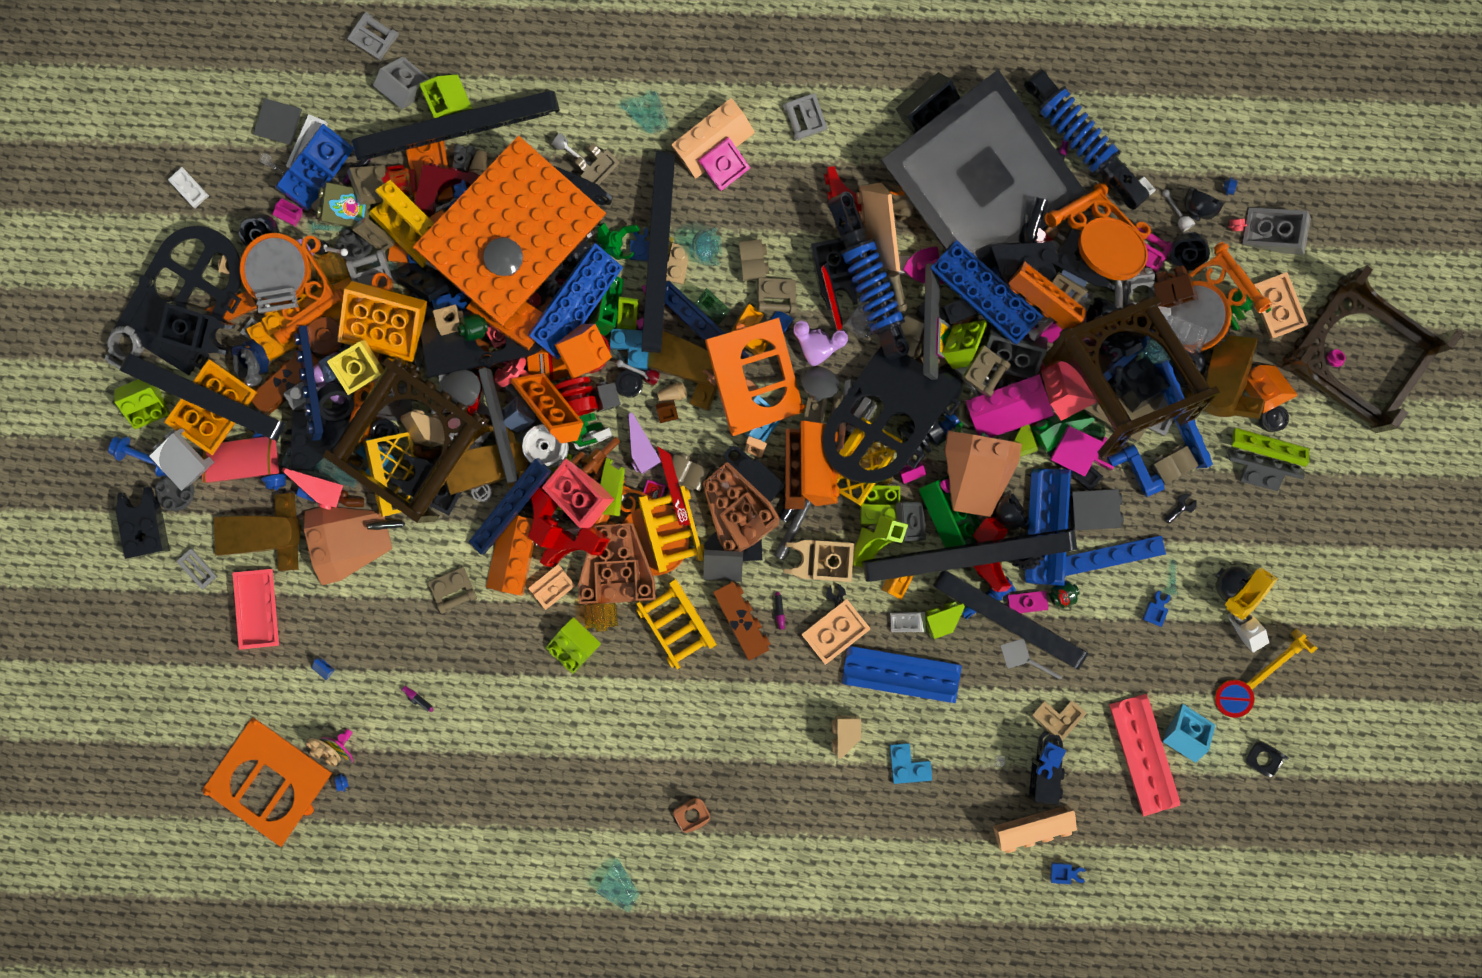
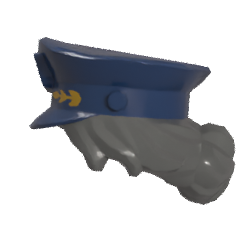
(250, 362)

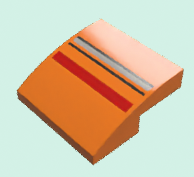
(545, 363)

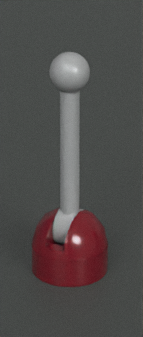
(650, 376)

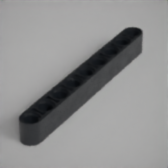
(202, 397)
(1010, 619)

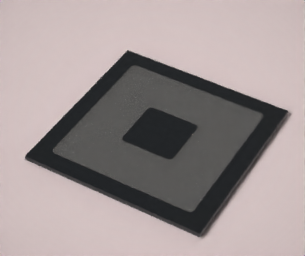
(981, 169)

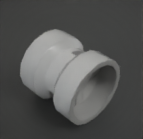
(485, 493)

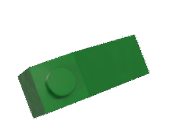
(606, 311)
(1050, 430)

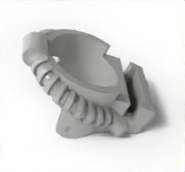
(1145, 277)
(114, 349)

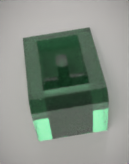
(712, 306)

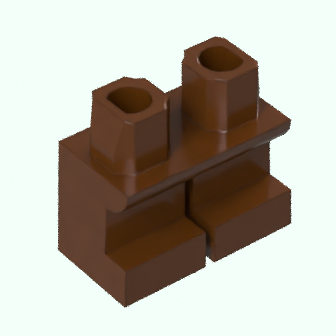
(1175, 289)

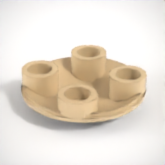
(321, 748)

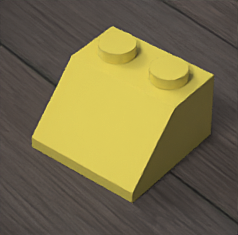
(356, 367)

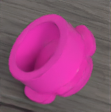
(1336, 358)

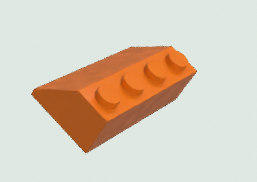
(1047, 297)
(549, 406)
(817, 474)
(512, 558)

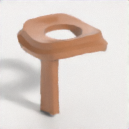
(680, 811)

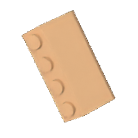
(722, 123)
(1035, 828)

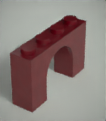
(434, 181)

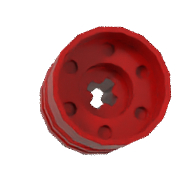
(575, 395)

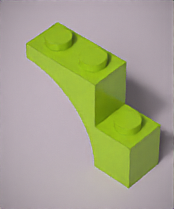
(872, 541)

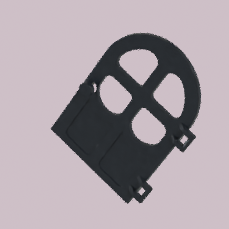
(147, 306)
(453, 353)
(902, 390)

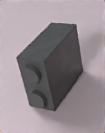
(1096, 509)

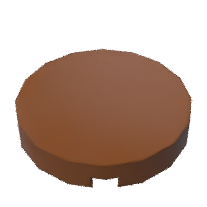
(324, 335)

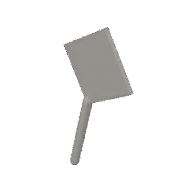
(1017, 654)

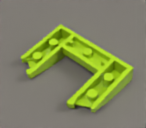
(611, 481)

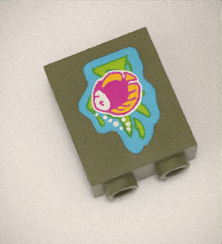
(340, 206)

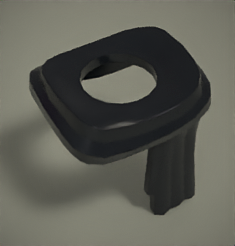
(1272, 768)

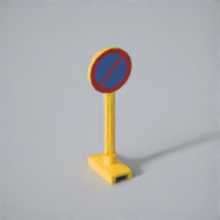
(1236, 697)

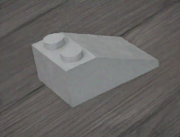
(1277, 230)

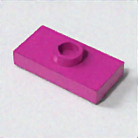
(1028, 602)

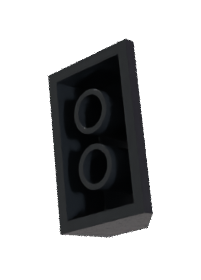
(928, 102)

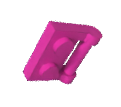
(1155, 257)

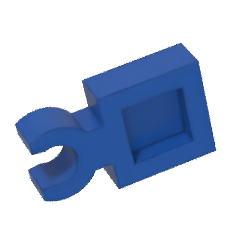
(640, 247)
(447, 300)
(1156, 612)
(1052, 756)
(1063, 873)

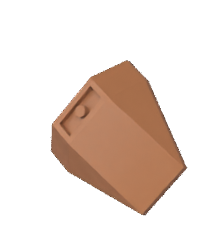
(738, 509)
(620, 571)

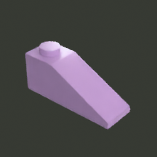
(641, 449)

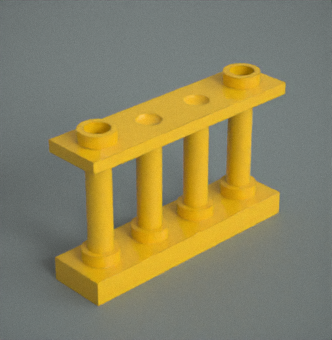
(394, 223)
(657, 542)
(694, 624)

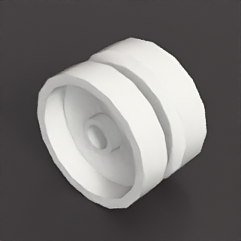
(533, 447)

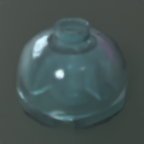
(706, 246)

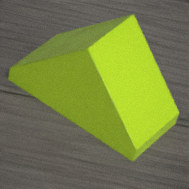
(628, 313)
(1027, 440)

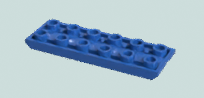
(986, 292)
(575, 298)
(1049, 513)
(901, 674)

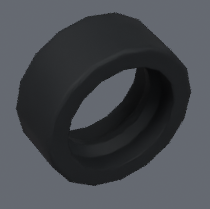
(340, 412)

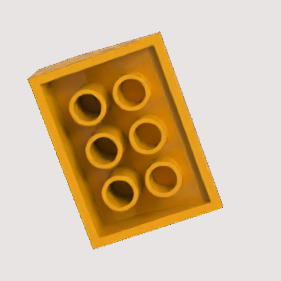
(383, 319)
(201, 425)

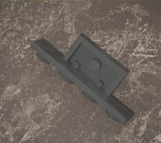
(1263, 471)

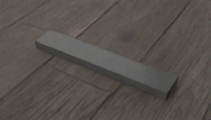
(931, 313)
(498, 425)

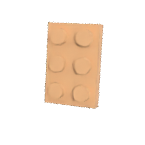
(1286, 311)
(836, 631)

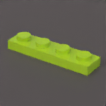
(1270, 447)

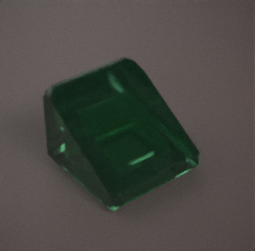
(1095, 430)

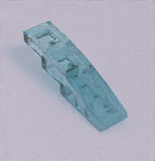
(325, 470)

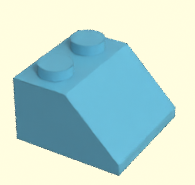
(1189, 734)

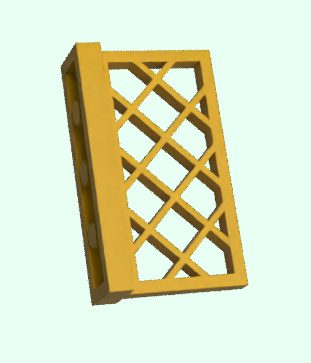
(849, 447)
(377, 471)

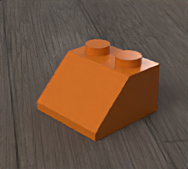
(583, 350)
(1269, 384)

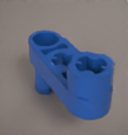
(1148, 484)

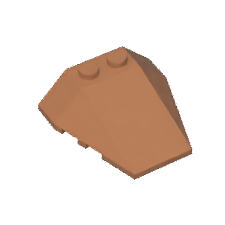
(979, 470)
(341, 541)

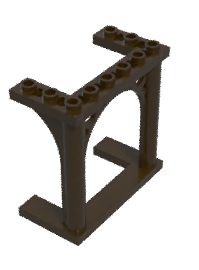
(1357, 288)
(1131, 319)
(470, 429)

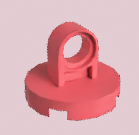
(511, 370)

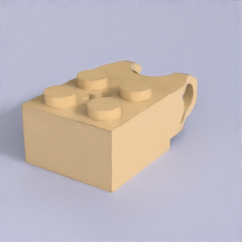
(815, 560)

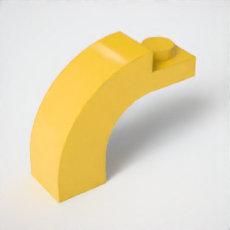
(1251, 594)

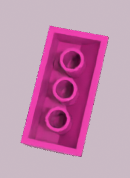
(1010, 407)

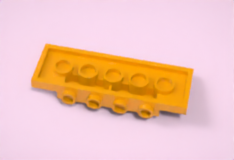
(264, 331)

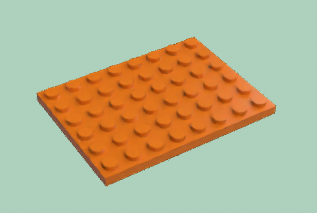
(516, 200)

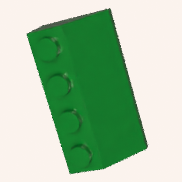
(952, 526)

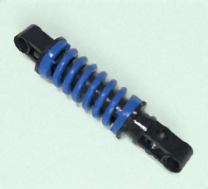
(1097, 153)
(870, 279)

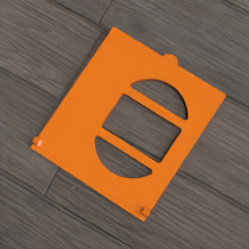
(727, 365)
(270, 749)

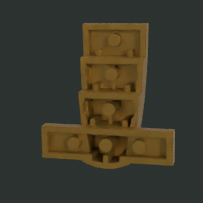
(686, 362)
(1229, 372)
(484, 466)
(262, 533)

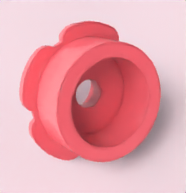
(1237, 224)

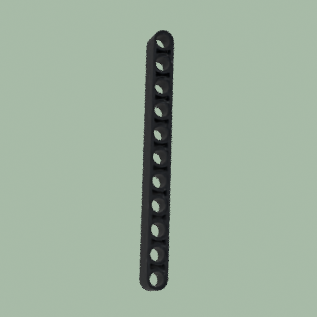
(455, 125)
(658, 252)
(970, 555)

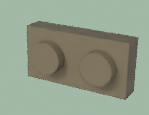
(373, 234)

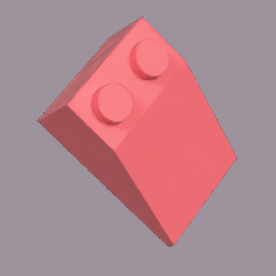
(319, 489)
(577, 494)

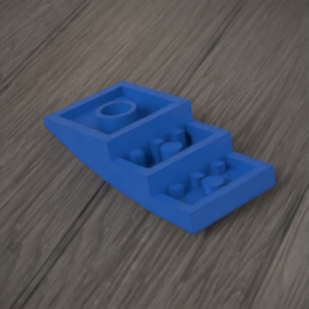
(314, 166)

